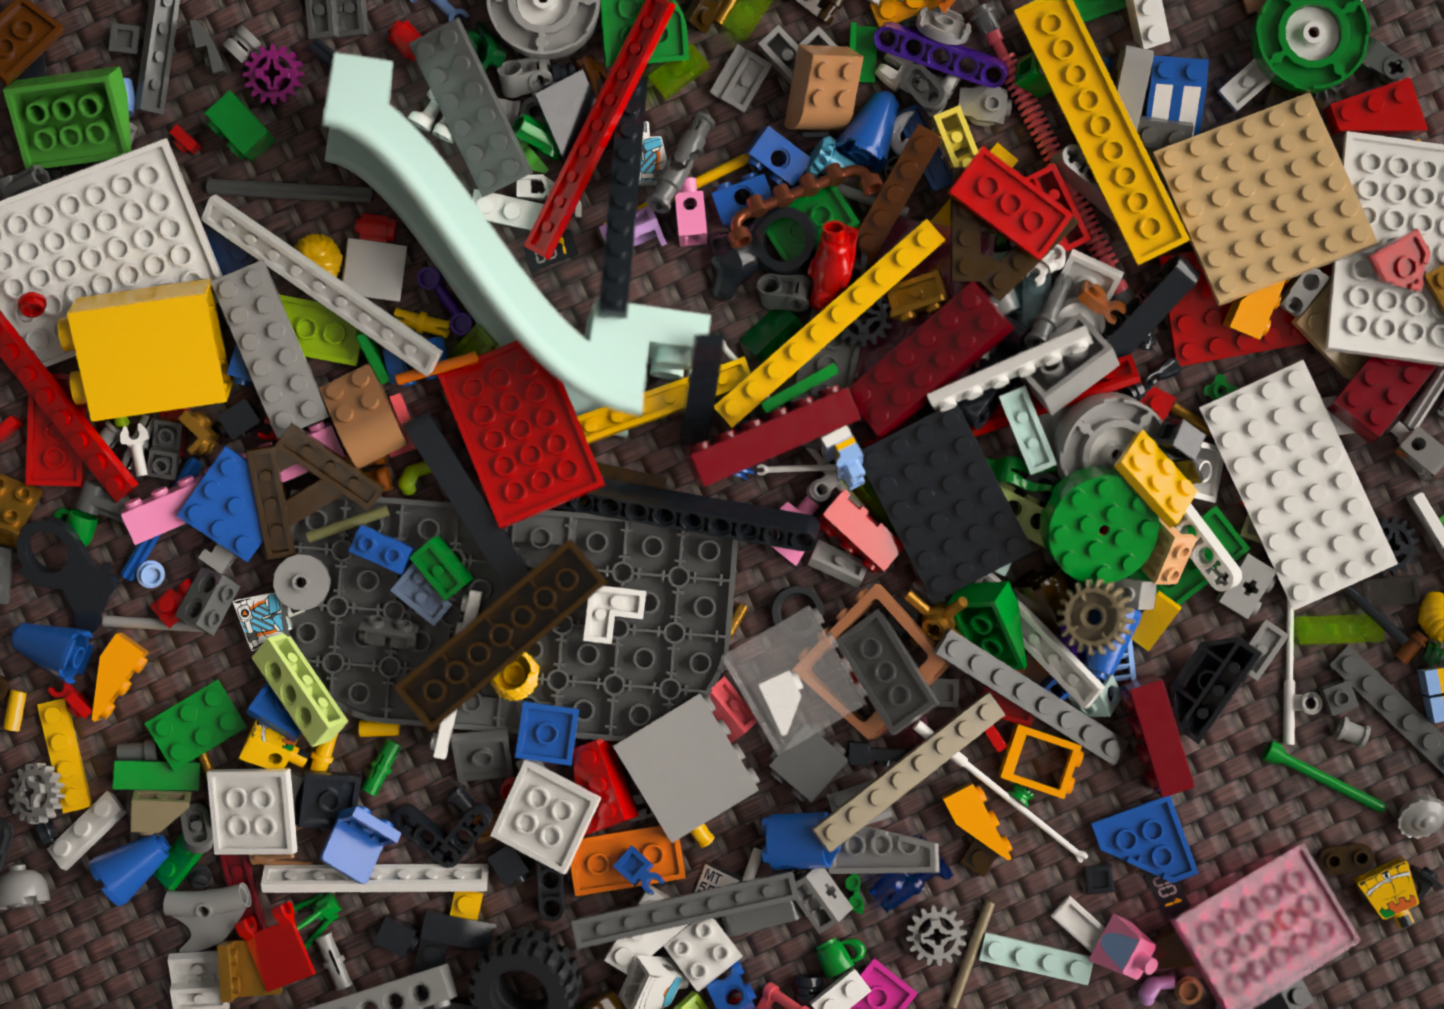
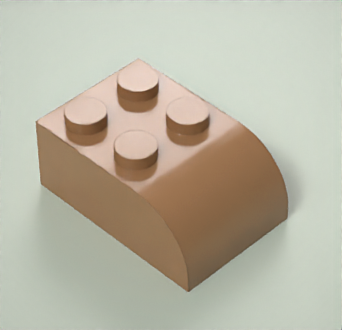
(823, 88)
(363, 416)

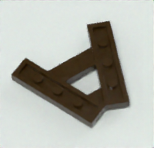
(970, 265)
(335, 479)

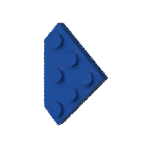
(226, 505)
(1148, 839)

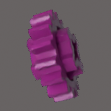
(274, 87)

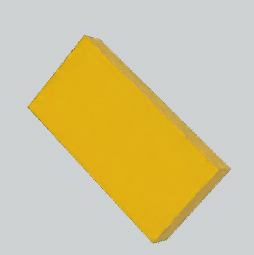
(1155, 621)

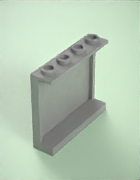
(687, 767)

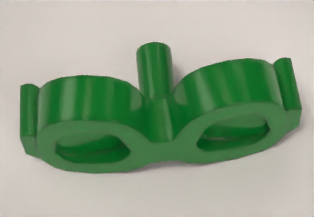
(853, 884)

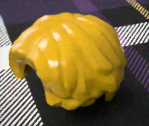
(322, 251)
(1432, 616)
(517, 679)

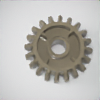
(1078, 617)

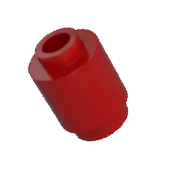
(401, 35)
(376, 227)

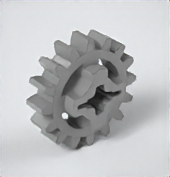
(36, 793)
(949, 933)

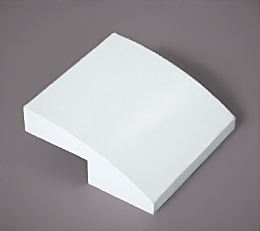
(374, 269)
(195, 981)

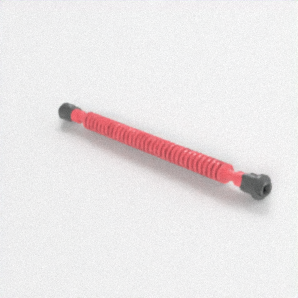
(988, 26)

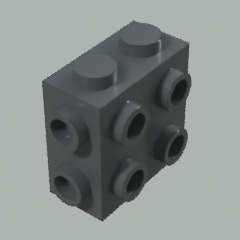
(808, 765)

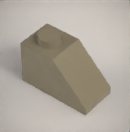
(156, 809)

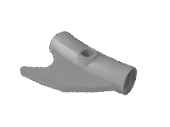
(207, 913)

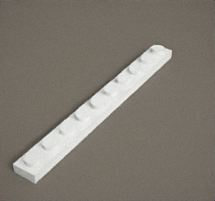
(321, 285)

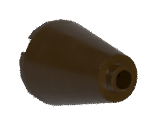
(1043, 593)
(1171, 951)

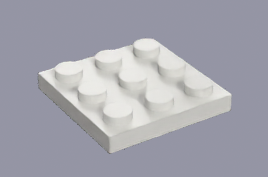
(252, 811)
(545, 816)

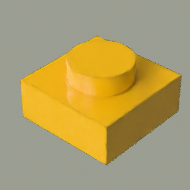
(467, 904)

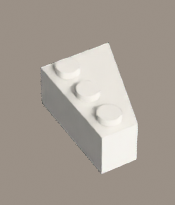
(624, 951)

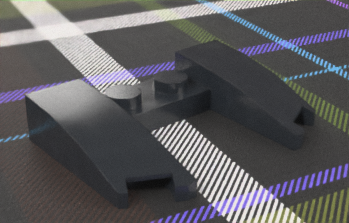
(438, 933)

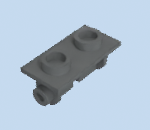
(376, 628)

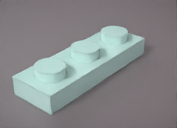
(1027, 430)

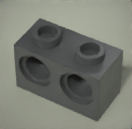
(207, 601)

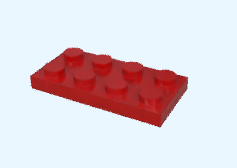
(1010, 203)
(48, 454)

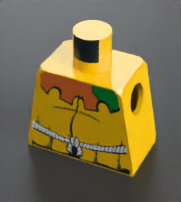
(271, 749)
(1390, 890)

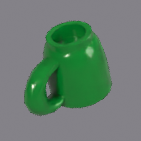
(81, 521)
(835, 958)

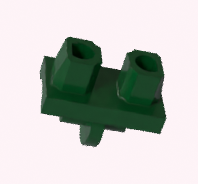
(487, 46)

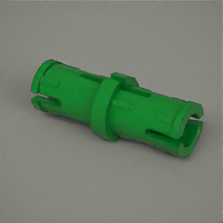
(381, 767)

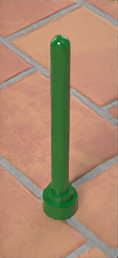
(1276, 754)

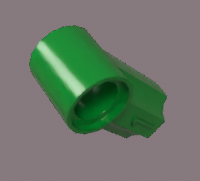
(535, 134)

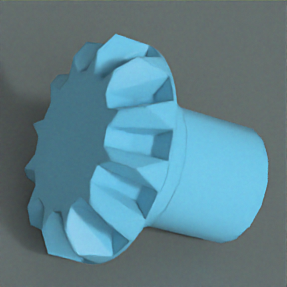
(824, 155)

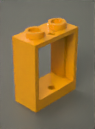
(1013, 752)

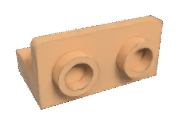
(1168, 555)

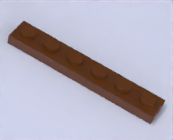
(896, 192)

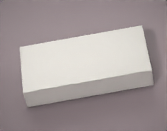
(1078, 922)

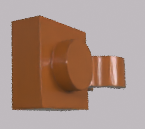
(1095, 298)

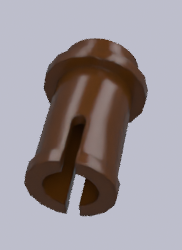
(1411, 647)

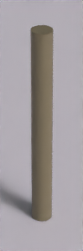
(970, 954)

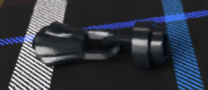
(1166, 370)

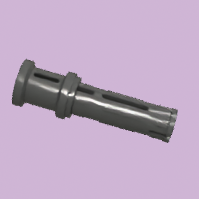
(1045, 322)

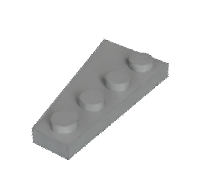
(885, 852)

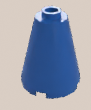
(870, 132)
(55, 649)
(1106, 665)
(129, 866)

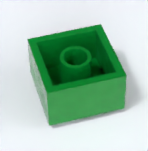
(235, 121)

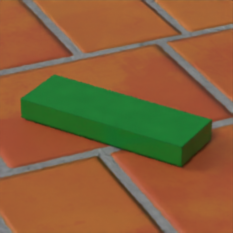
(798, 388)
(155, 776)

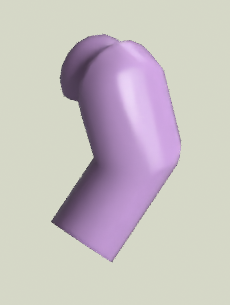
(1152, 986)

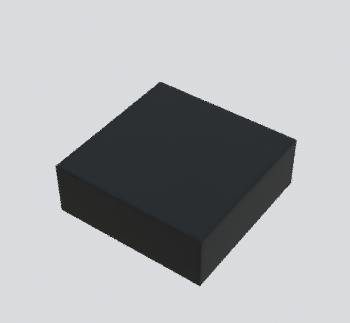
(1099, 879)

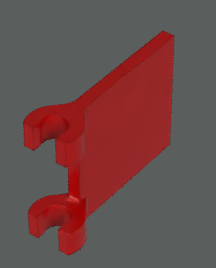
(277, 949)

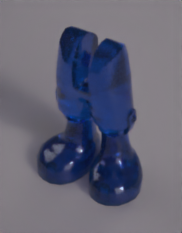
(905, 884)

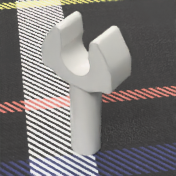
(136, 448)
(753, 864)

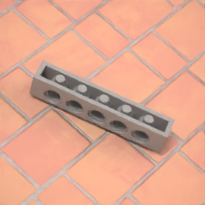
(436, 980)

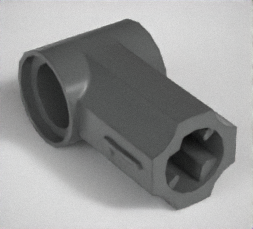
(24, 181)
(96, 501)

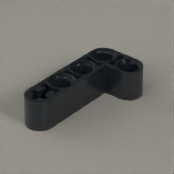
(981, 409)

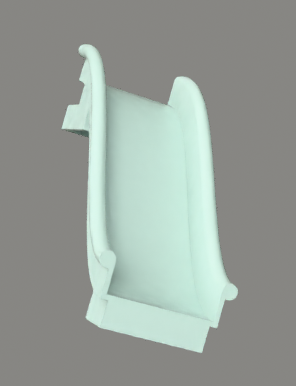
(429, 199)

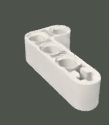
(1206, 538)

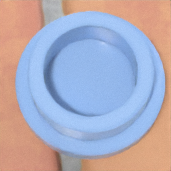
(150, 574)

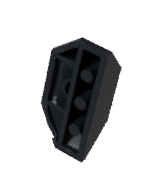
(1210, 683)

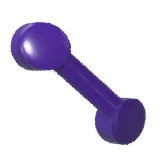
(431, 278)

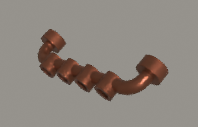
(809, 186)

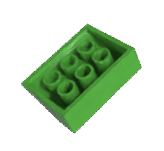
(70, 117)

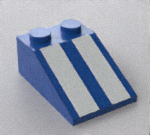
(1177, 90)

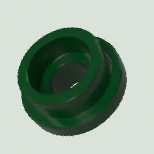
(1433, 654)

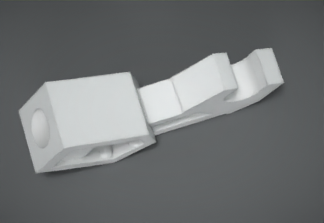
(524, 190)

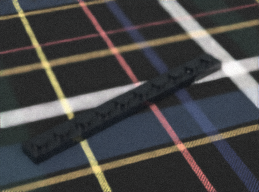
(623, 206)

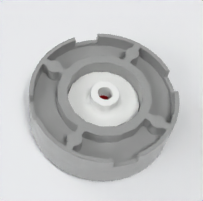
(547, 28)
(1100, 430)

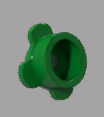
(1220, 382)

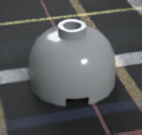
(22, 888)

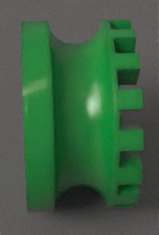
(1020, 794)

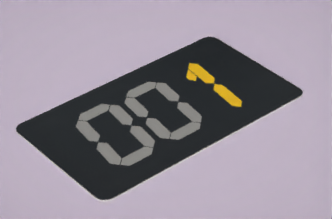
(565, 249)
(1168, 895)

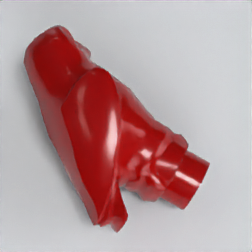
(833, 263)

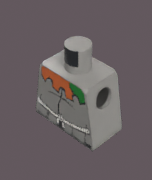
(1428, 459)

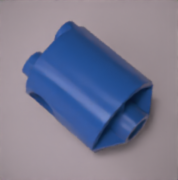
(793, 843)

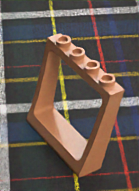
(931, 669)

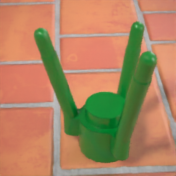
(325, 907)

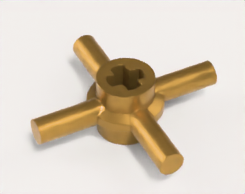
(936, 618)

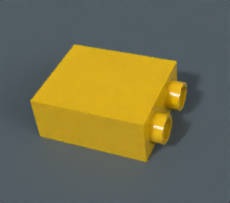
(146, 350)

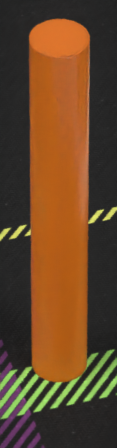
(441, 366)

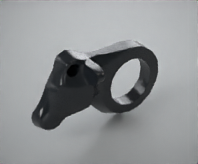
(735, 266)
(84, 584)

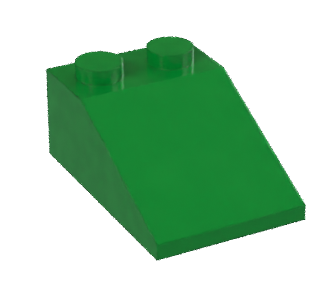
(992, 621)

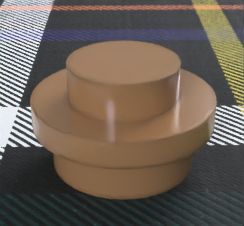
(1188, 990)

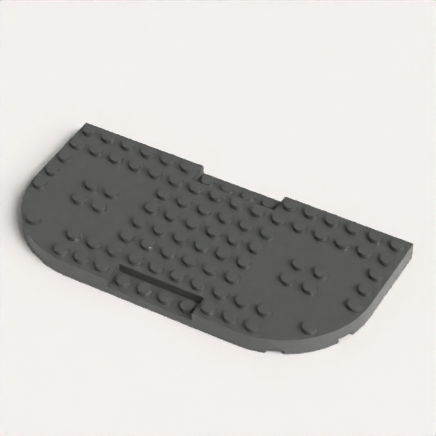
(616, 685)

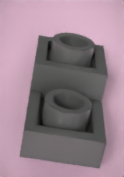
(204, 42)
(165, 448)

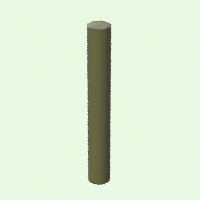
(347, 524)

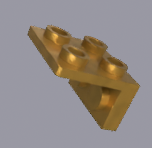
(16, 507)
(239, 972)

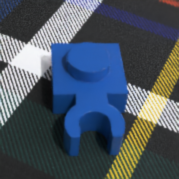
(636, 869)

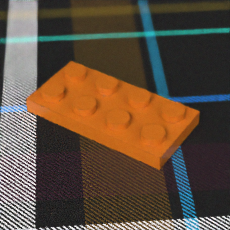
(594, 860)

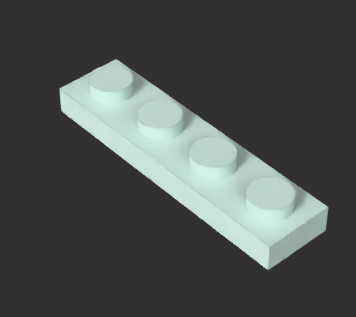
(1035, 958)

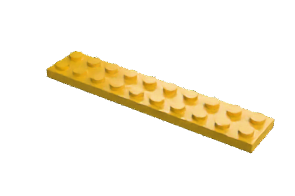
(1102, 127)

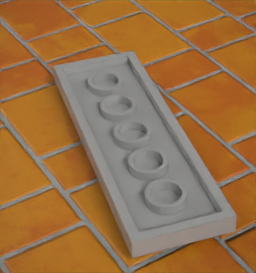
(270, 348)

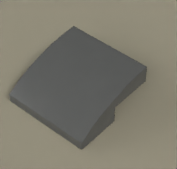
(336, 19)

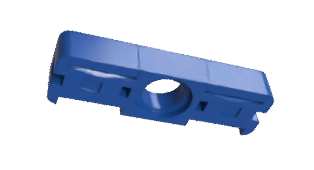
(936, 172)

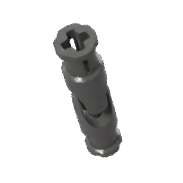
(689, 148)

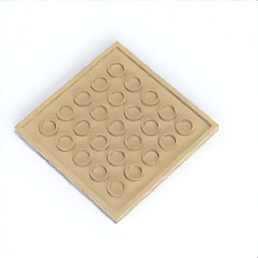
(1264, 199)

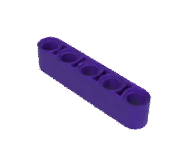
(927, 58)

